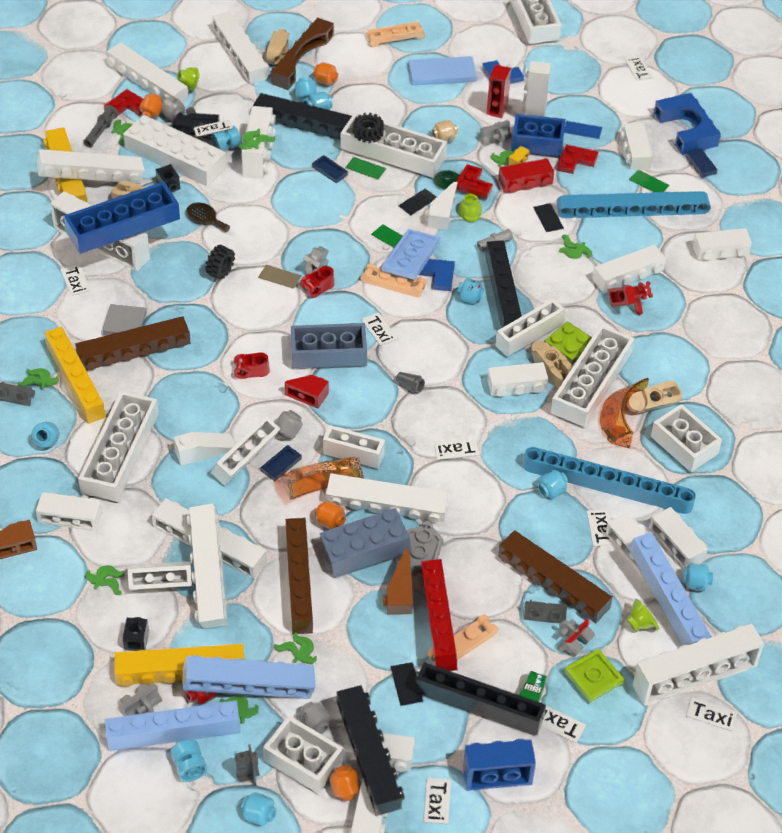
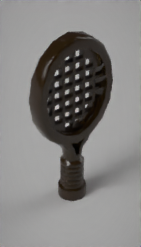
(211, 219)

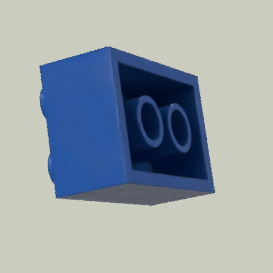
(538, 134)
(499, 764)

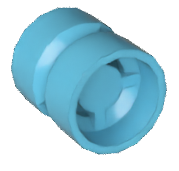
(227, 139)
(188, 760)

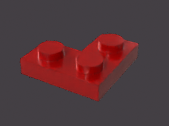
(125, 101)
(576, 155)
(470, 183)

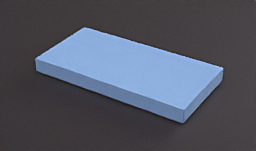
(442, 70)
(411, 254)

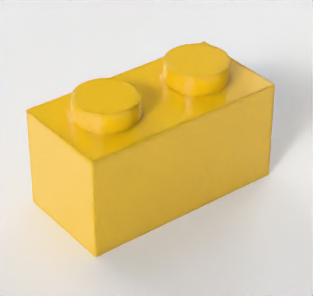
(519, 156)

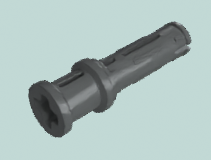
(103, 121)

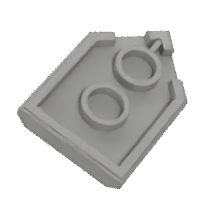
(424, 545)

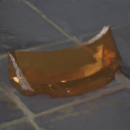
(613, 415)
(317, 475)

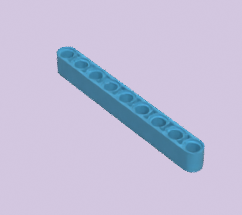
(633, 204)
(611, 480)

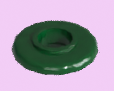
(444, 183)

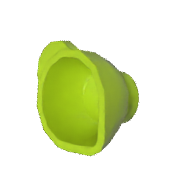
(189, 77)
(470, 208)
(641, 617)

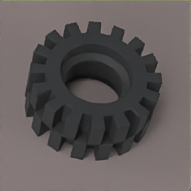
(368, 134)
(220, 262)

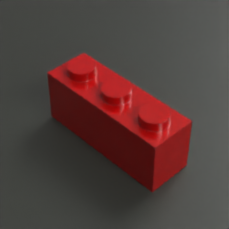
(498, 91)
(526, 175)

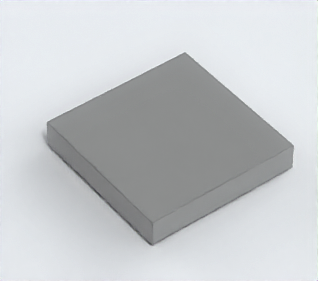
(123, 318)

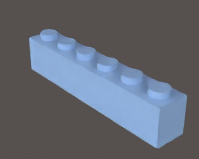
(668, 589)
(248, 677)
(172, 725)

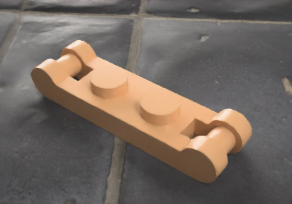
(395, 33)
(392, 281)
(471, 636)

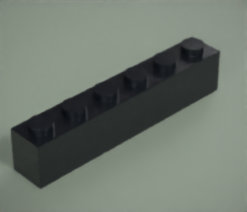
(304, 116)
(502, 282)
(480, 698)
(369, 750)

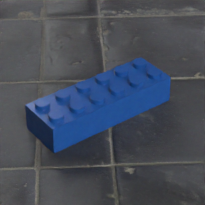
(121, 217)

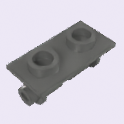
(16, 394)
(545, 612)
(247, 765)

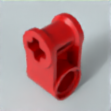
(318, 281)
(253, 365)

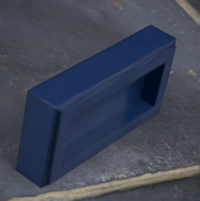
(701, 163)
(330, 169)
(281, 463)

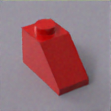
(308, 390)

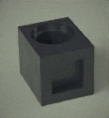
(169, 176)
(135, 641)

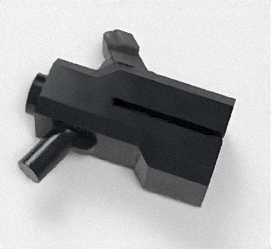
(187, 122)

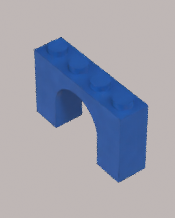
(688, 108)

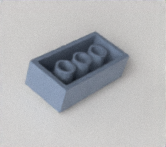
(328, 345)
(365, 542)

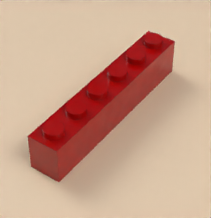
(439, 615)

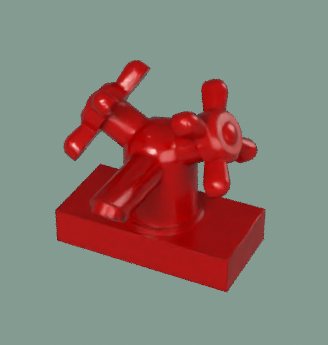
(630, 295)

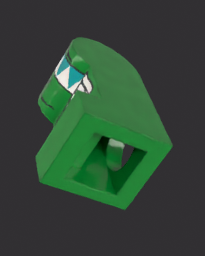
(534, 686)

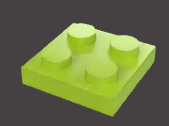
(569, 341)
(594, 675)

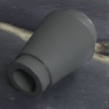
(412, 382)

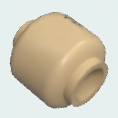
(445, 130)

